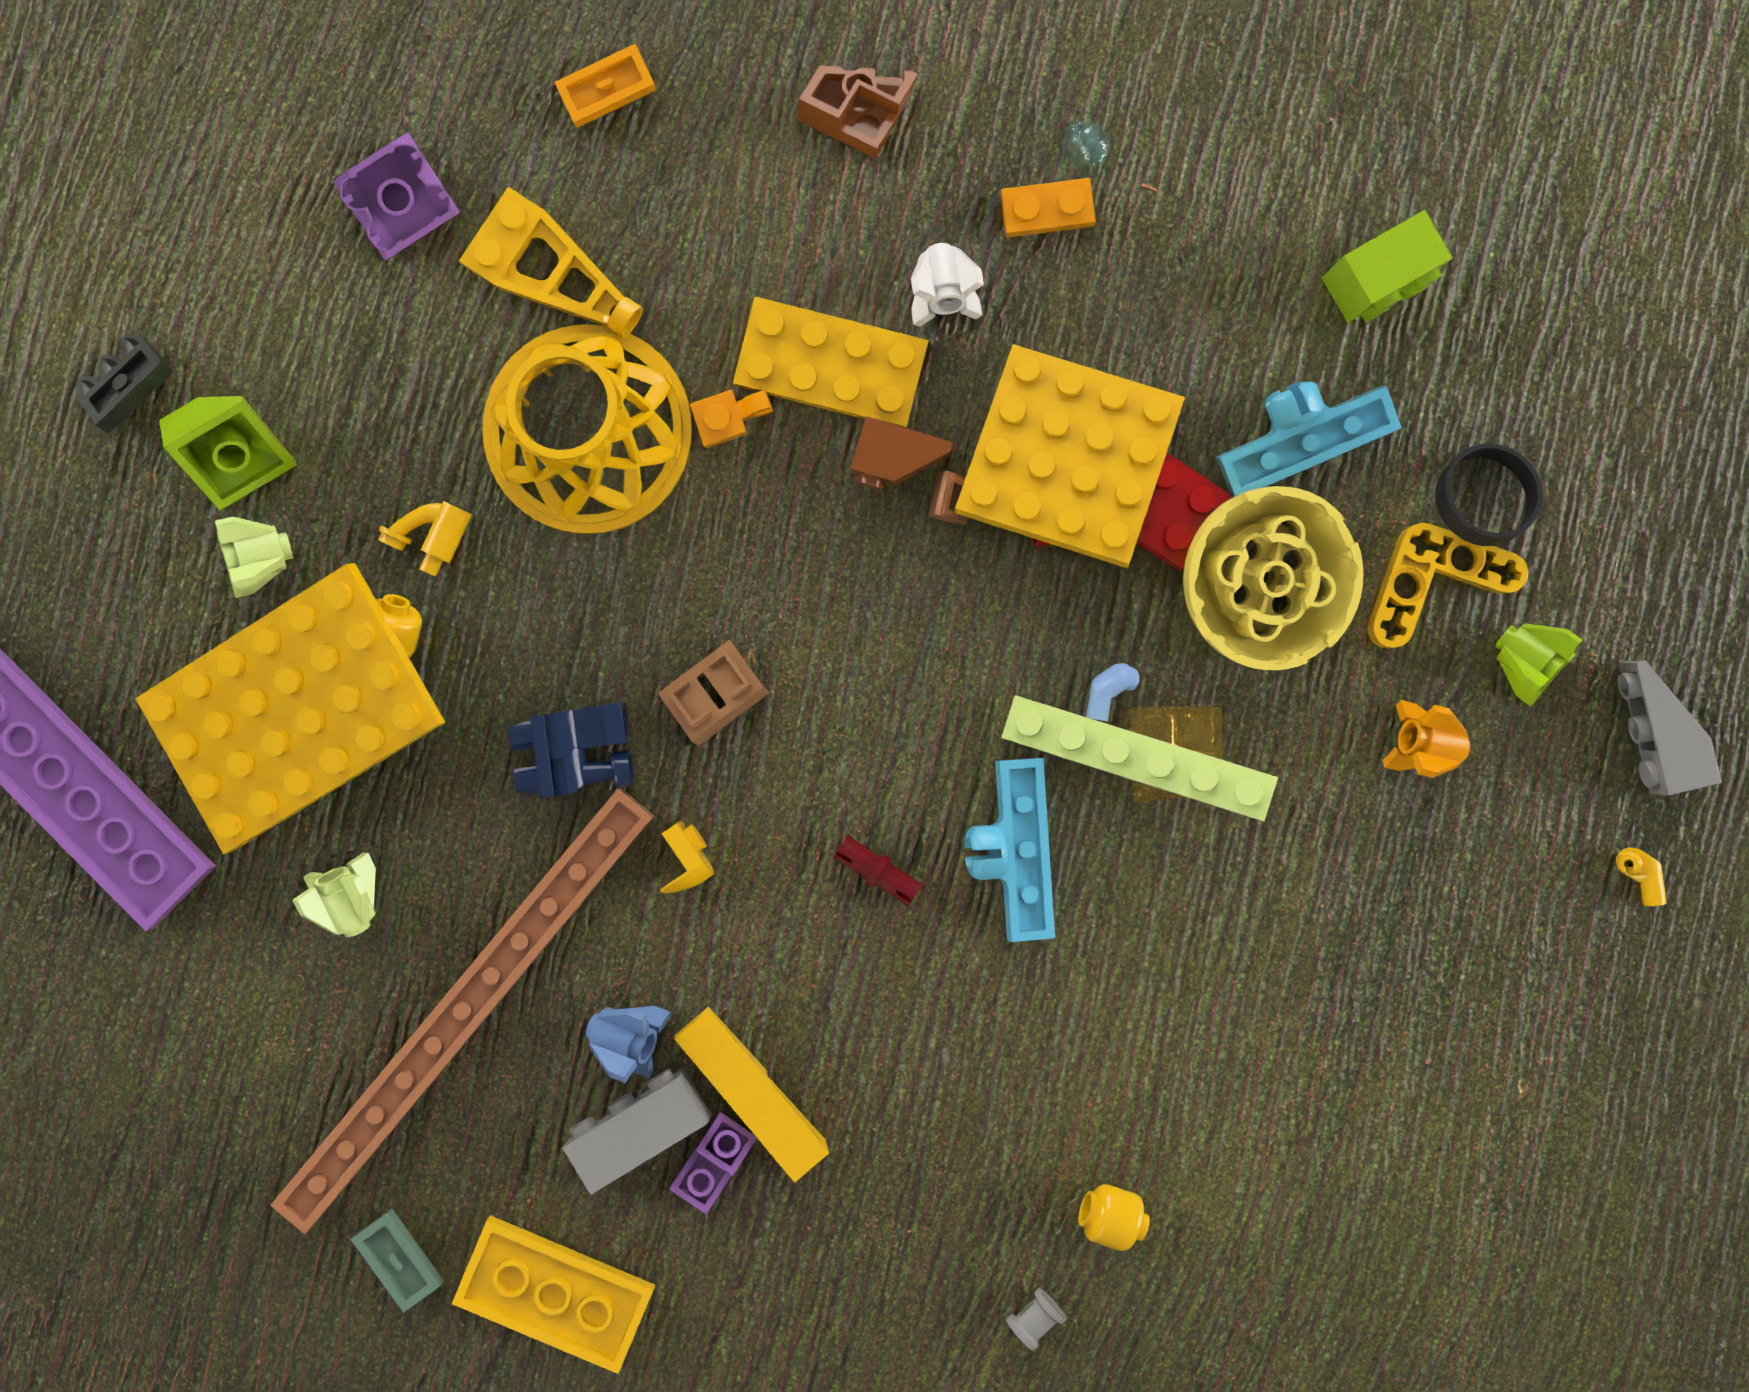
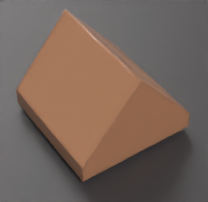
(945, 497)

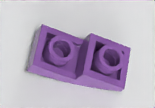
(713, 1162)

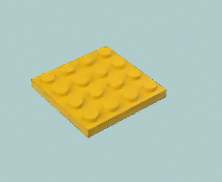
(1069, 455)

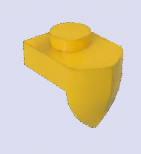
(688, 847)

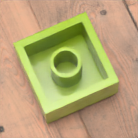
(1388, 269)

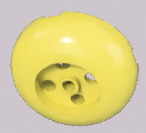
(1319, 590)

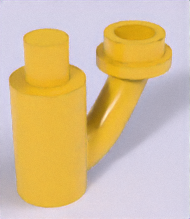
(442, 538)

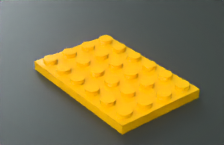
(290, 708)

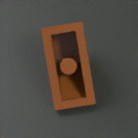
(894, 454)

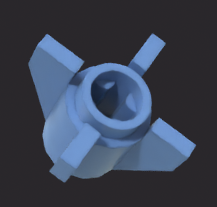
(626, 1039)

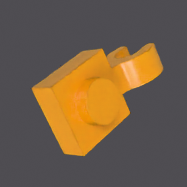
(723, 417)

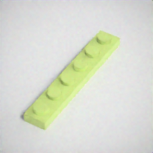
(1140, 758)

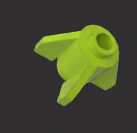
(1535, 657)

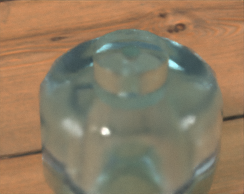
(1086, 144)

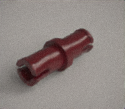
(877, 870)

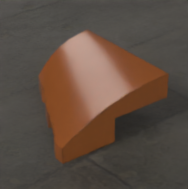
(855, 105)

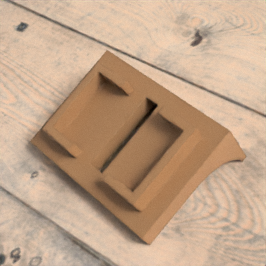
(695, 707)

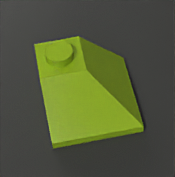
(224, 447)

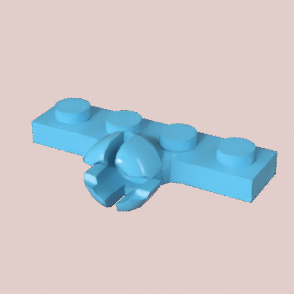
(1306, 434)
(1018, 850)

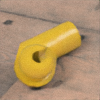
(1646, 871)

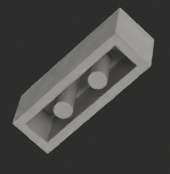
(636, 1129)

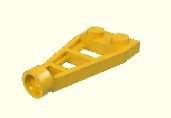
(506, 238)

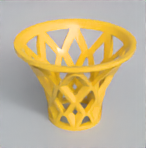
(505, 410)

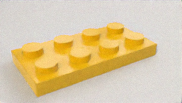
(830, 362)
(553, 1294)

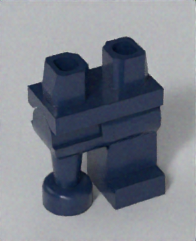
(560, 750)

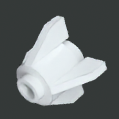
(945, 284)

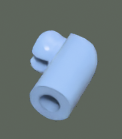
(1108, 685)

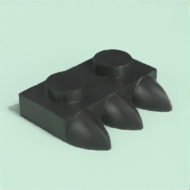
(122, 382)

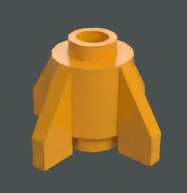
(1428, 741)

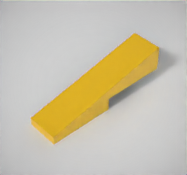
(752, 1094)

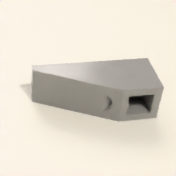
(1671, 743)

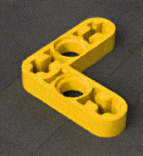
(1422, 569)

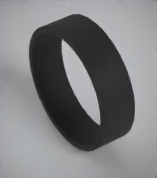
(1513, 461)

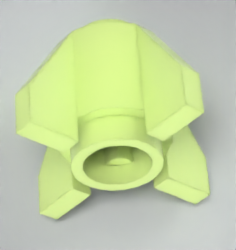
(251, 553)
(341, 897)

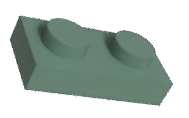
(397, 1260)

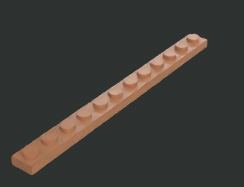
(462, 1010)

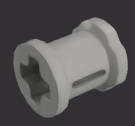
(1036, 1319)

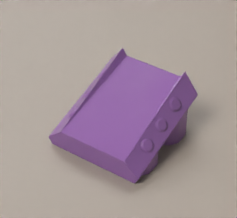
(396, 196)

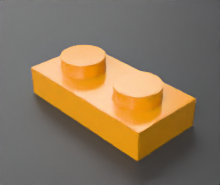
(605, 85)
(1047, 207)

